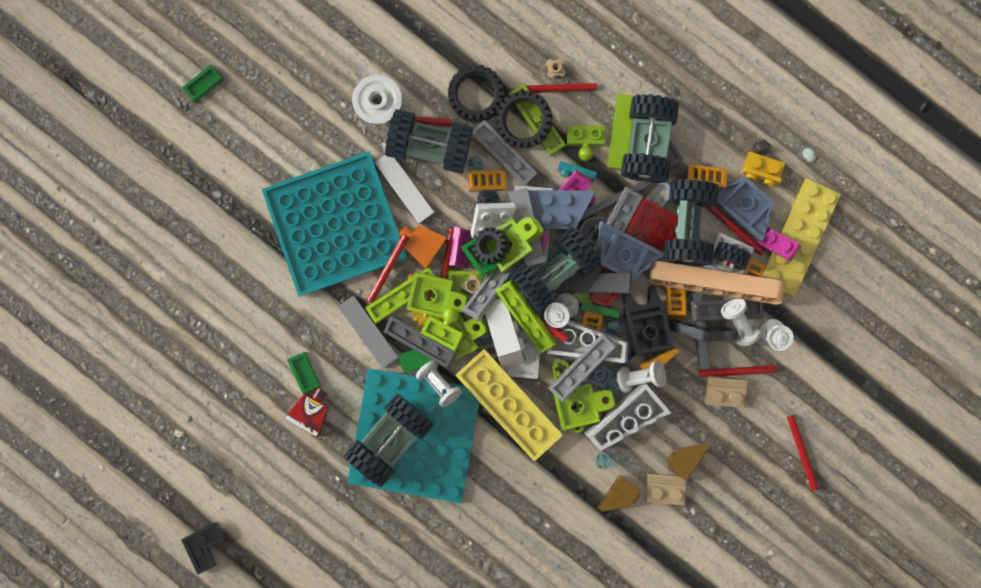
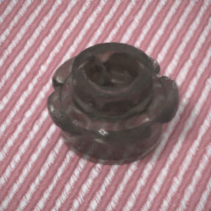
(761, 147)

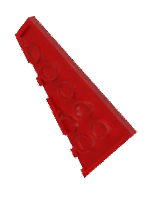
(650, 225)

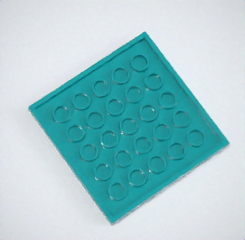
(333, 223)
(439, 461)

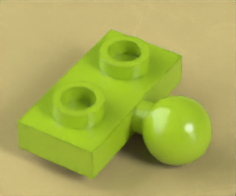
(585, 137)
(443, 331)

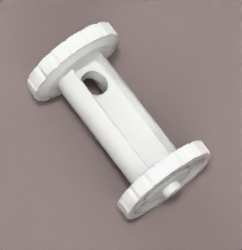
(560, 311)
(735, 311)
(776, 334)
(430, 373)
(627, 379)

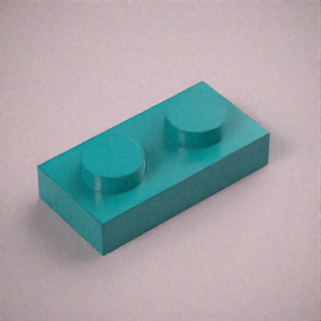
(567, 169)

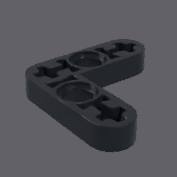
(706, 334)

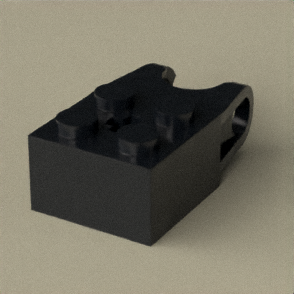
(646, 317)

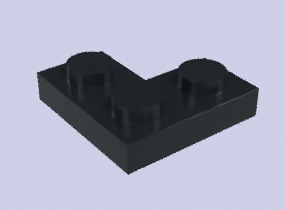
(198, 546)

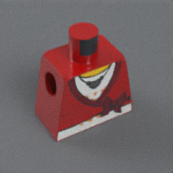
(309, 413)

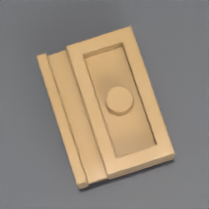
(726, 391)
(665, 489)

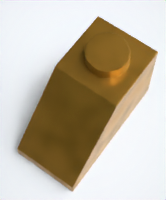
(686, 460)
(619, 495)

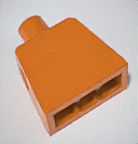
(423, 244)

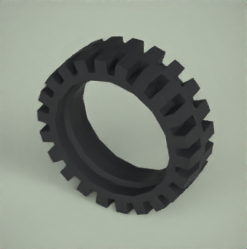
(471, 71)
(503, 110)

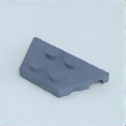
(747, 206)
(559, 208)
(623, 252)

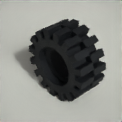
(480, 243)

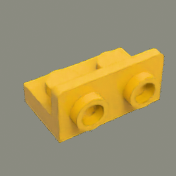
(763, 169)

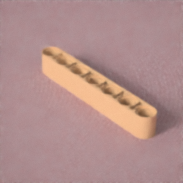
(717, 282)

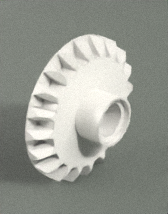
(371, 88)

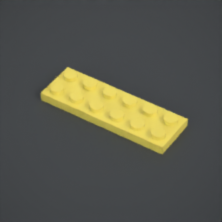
(805, 226)
(509, 405)

